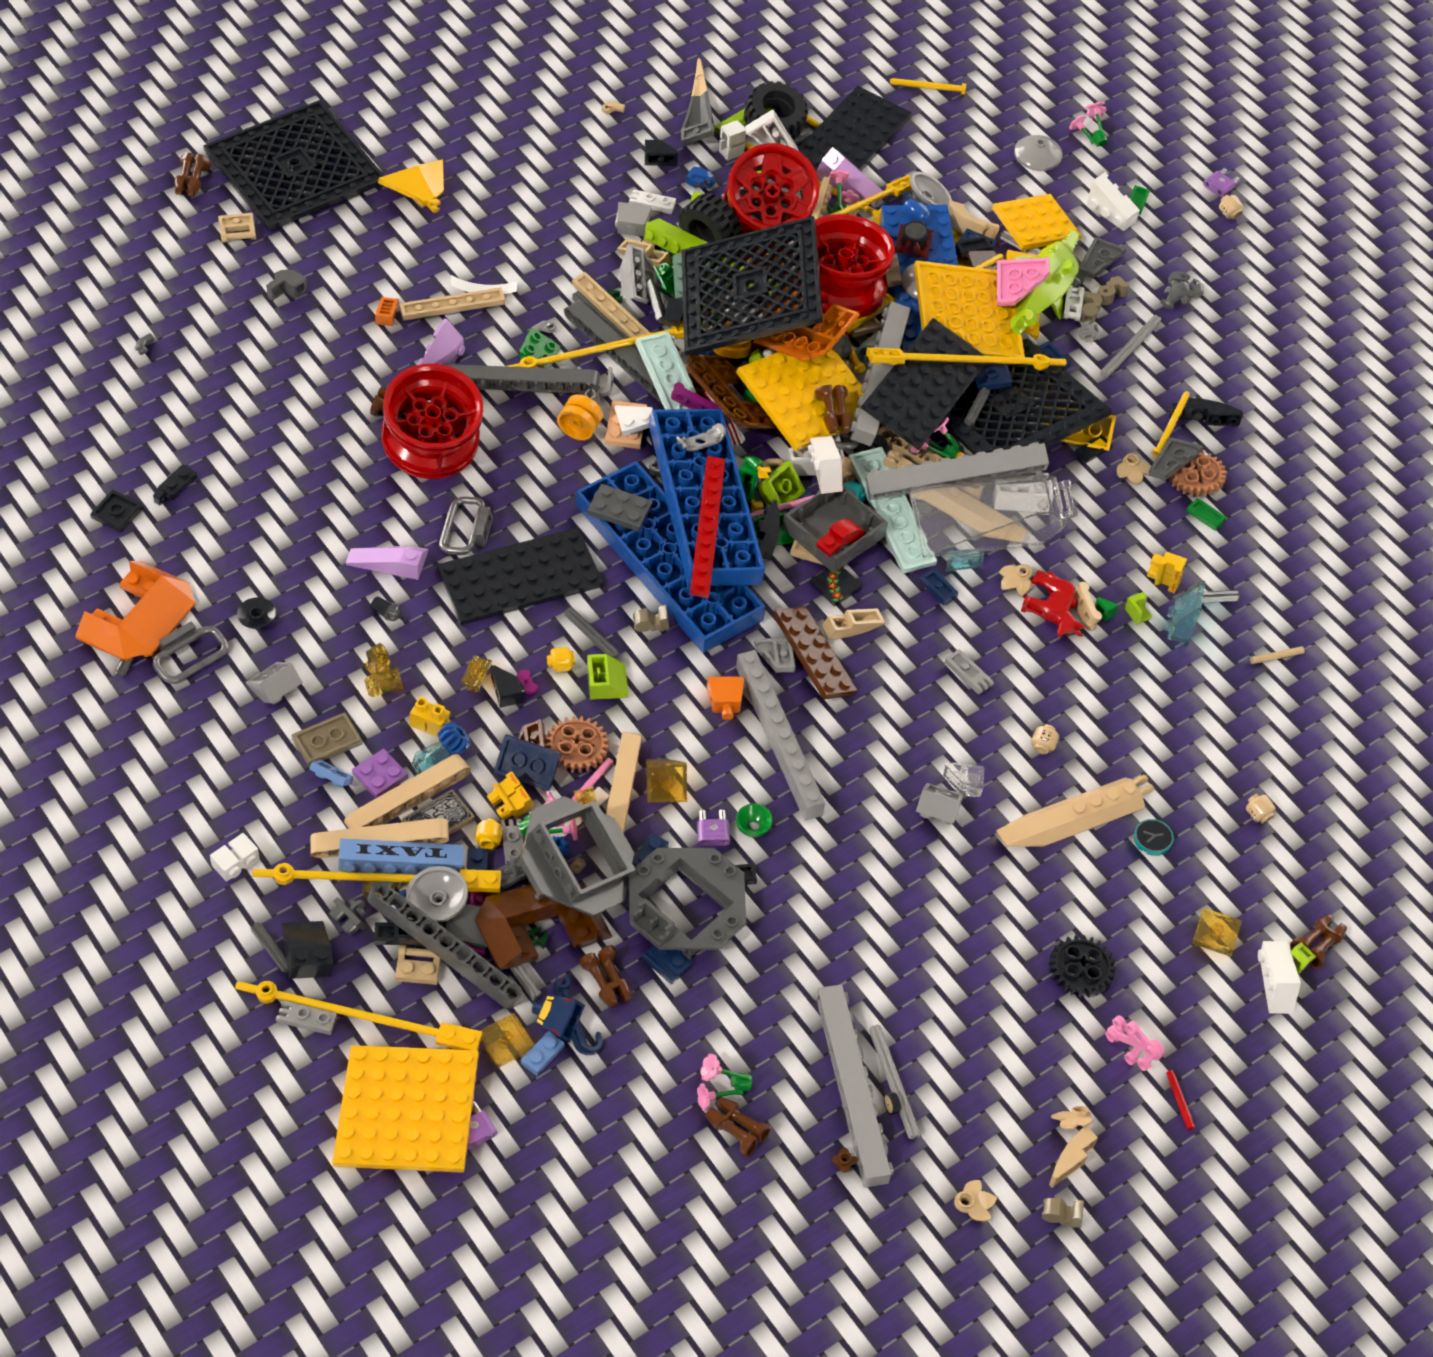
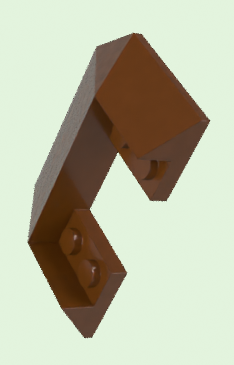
(713, 375)
(506, 913)

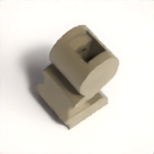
(894, 275)
(1115, 285)
(1091, 305)
(646, 620)
(1058, 1211)

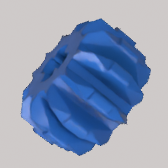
(454, 738)

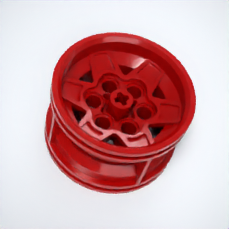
(788, 170)
(853, 262)
(435, 453)

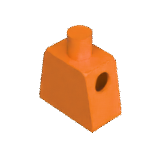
(725, 695)

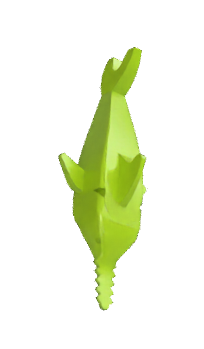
(1063, 271)

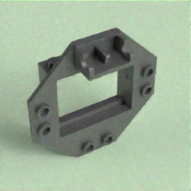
(549, 870)
(709, 872)

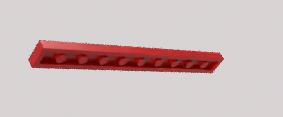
(707, 527)

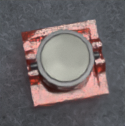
(914, 239)

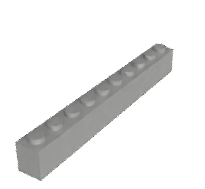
(891, 334)
(961, 469)
(780, 735)
(853, 1086)

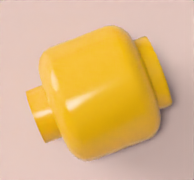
(561, 659)
(489, 834)

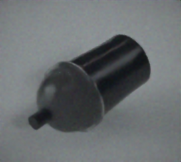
(386, 609)

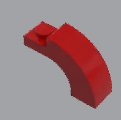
(839, 534)

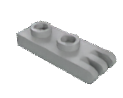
(968, 671)
(512, 840)
(306, 1017)

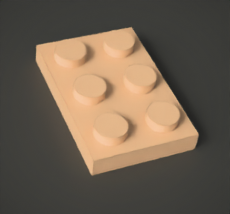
(614, 433)

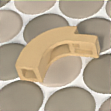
(962, 220)

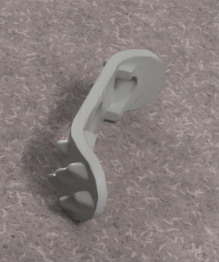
(710, 437)

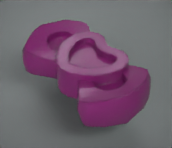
(525, 679)

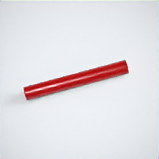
(1180, 1100)

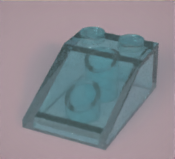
(1185, 614)

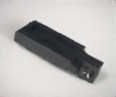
(174, 484)

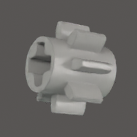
(1088, 331)

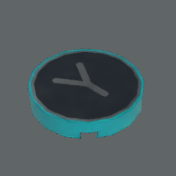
(1153, 837)

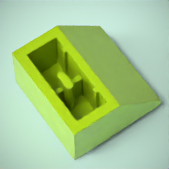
(606, 677)

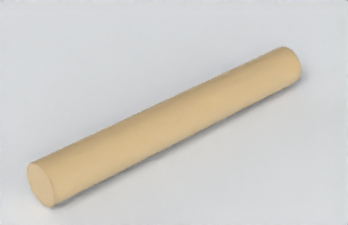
(1277, 655)

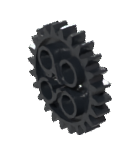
(1082, 966)

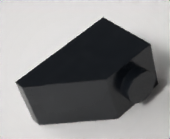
(659, 153)
(506, 687)

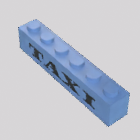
(396, 856)

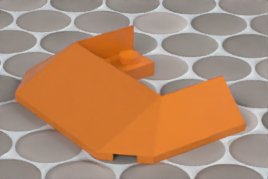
(807, 342)
(159, 611)

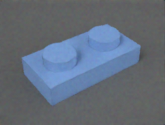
(337, 776)
(542, 1053)

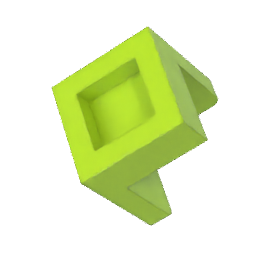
(1136, 608)
(1302, 957)

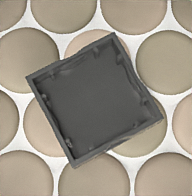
(813, 518)

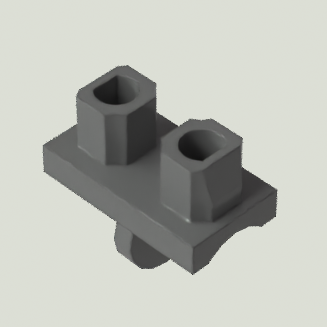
(511, 874)
(342, 910)

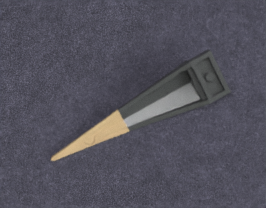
(699, 117)

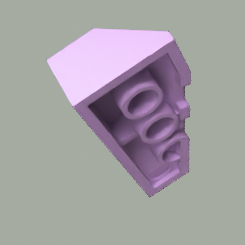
(857, 180)
(446, 346)
(394, 560)

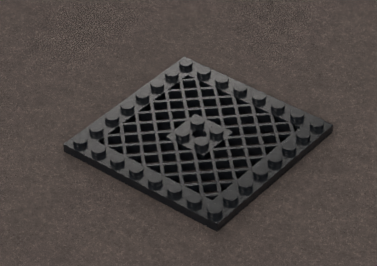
(272, 215)
(807, 313)
(1089, 408)

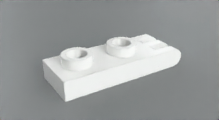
(657, 202)

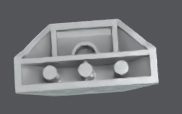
(635, 273)

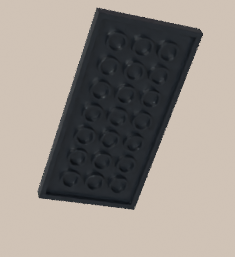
(856, 129)
(921, 393)
(519, 576)

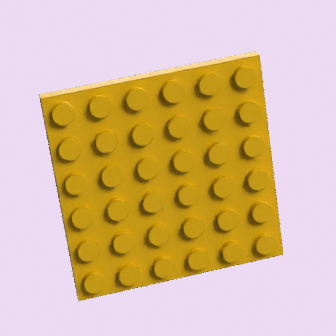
(967, 305)
(787, 392)
(406, 1109)

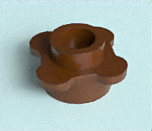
(840, 1164)

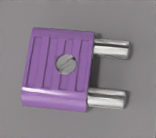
(1220, 183)
(713, 831)
(480, 1128)

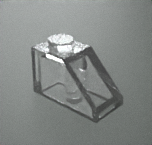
(965, 778)

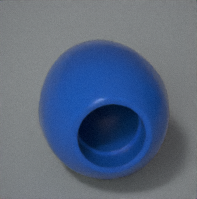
(916, 210)

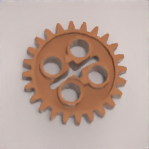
(1200, 476)
(577, 743)

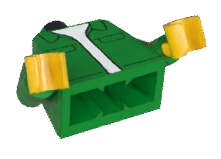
(750, 473)

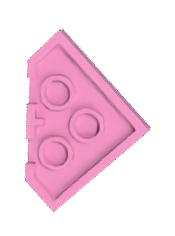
(1019, 278)

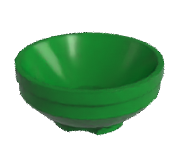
(754, 813)

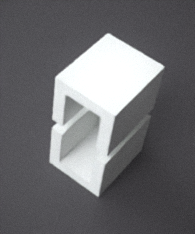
(732, 140)
(229, 863)

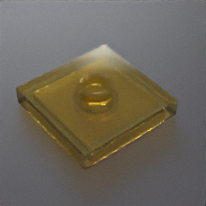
(1216, 932)
(506, 1040)

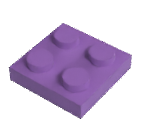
(380, 773)

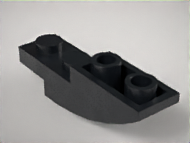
(1210, 411)
(769, 530)
(391, 934)

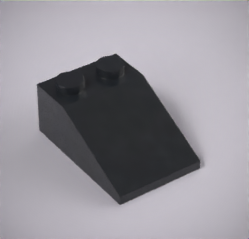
(307, 949)

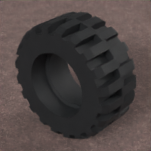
(779, 97)
(710, 218)

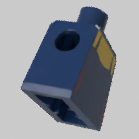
(559, 1015)

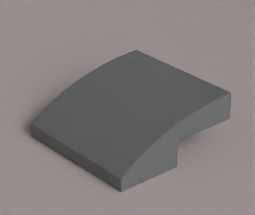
(465, 928)

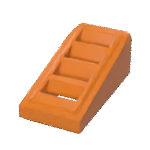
(384, 314)

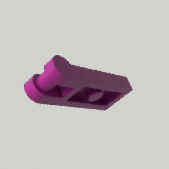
(690, 399)

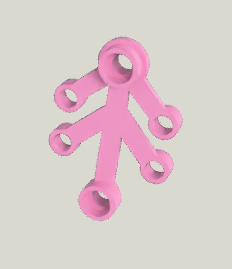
(1153, 1048)

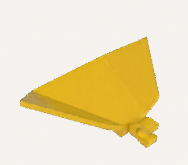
(420, 183)

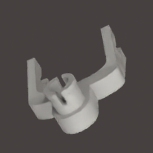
(602, 392)

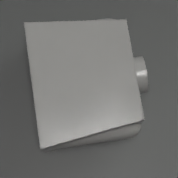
(632, 218)

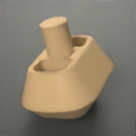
(577, 865)

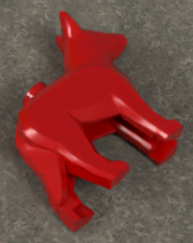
(1058, 604)

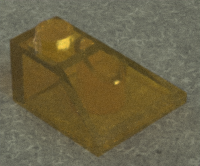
(666, 780)

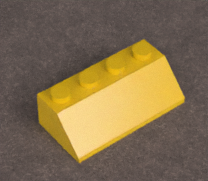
(1103, 427)

